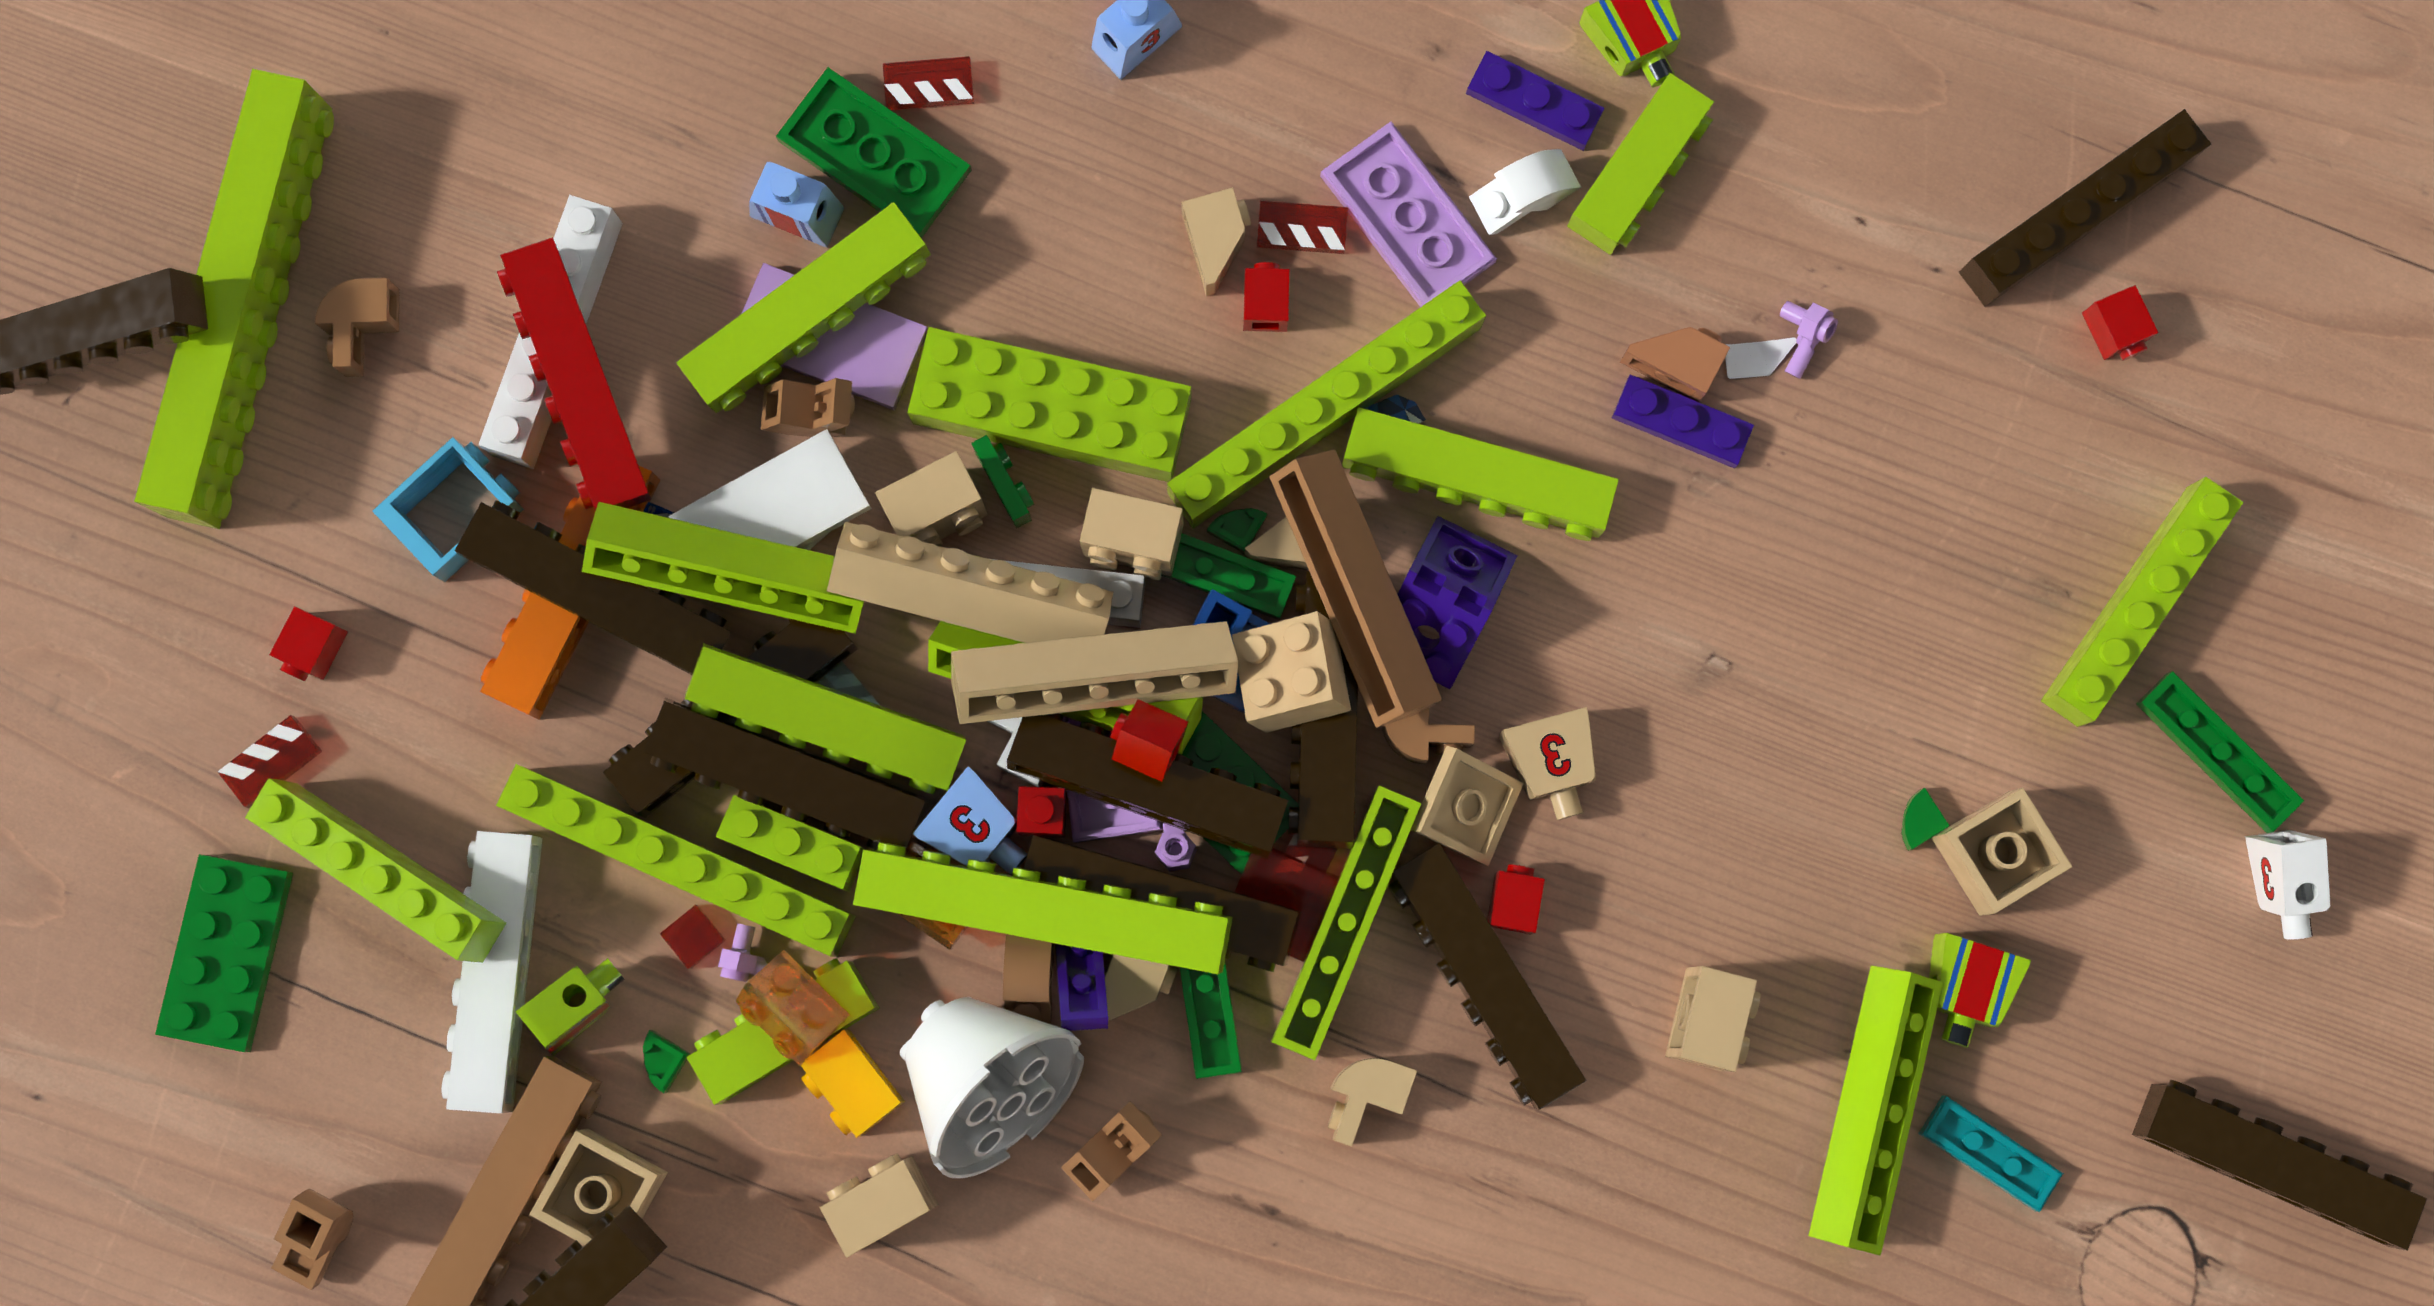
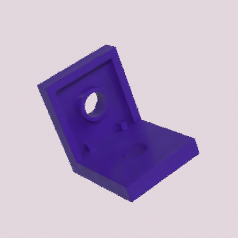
(1454, 592)

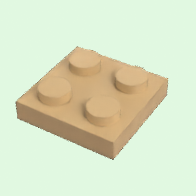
(1467, 805)

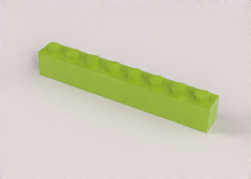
(1326, 404)
(676, 861)
(1043, 910)

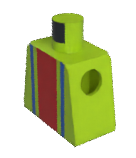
(1634, 35)
(1975, 986)
(549, 1011)

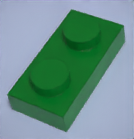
(995, 463)

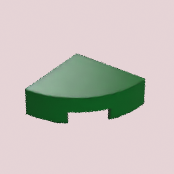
(1238, 527)
(1921, 820)
(662, 1060)

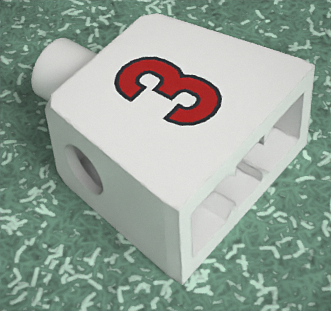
(2290, 878)

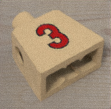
(1553, 758)

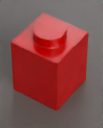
(1266, 298)
(2120, 324)
(307, 645)
(1148, 739)
(1041, 811)
(1516, 900)

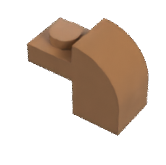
(351, 311)
(807, 408)
(1415, 735)
(1028, 977)
(1111, 1150)
(310, 1237)

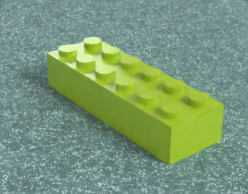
(1050, 404)

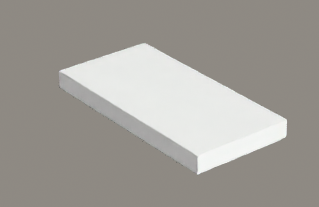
(786, 498)

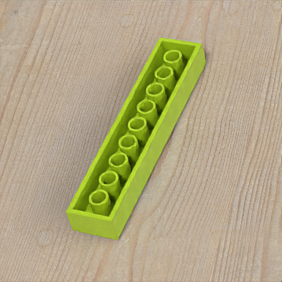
(244, 283)

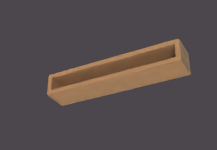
(1355, 588)
(508, 1187)

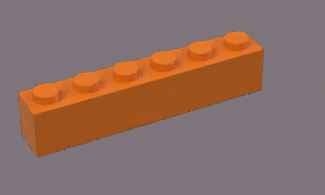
(543, 634)

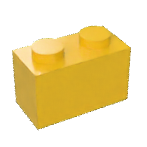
(850, 1084)

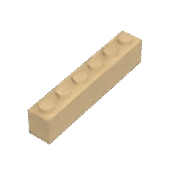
(964, 588)
(1093, 672)

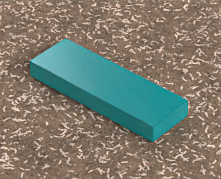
(1990, 1153)

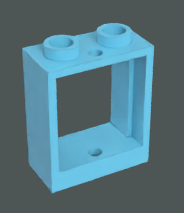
(425, 479)

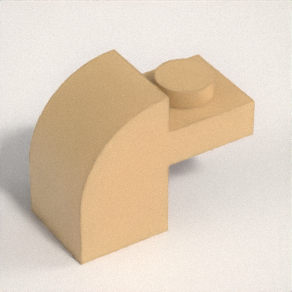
(1366, 1082)

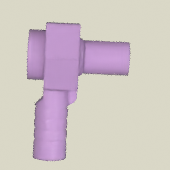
(1814, 326)
(1175, 849)
(738, 961)

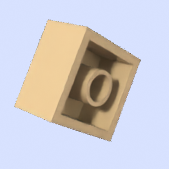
(934, 502)
(1131, 533)
(1291, 672)
(2001, 852)
(1713, 1019)
(591, 1181)
(878, 1206)

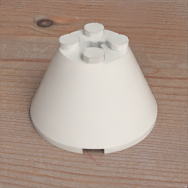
(986, 1081)

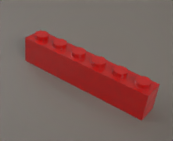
(574, 375)

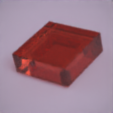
(692, 936)

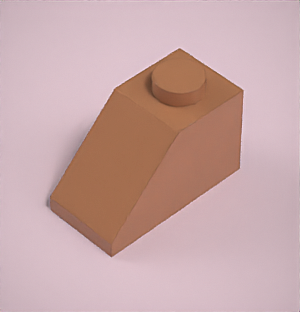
(1679, 360)

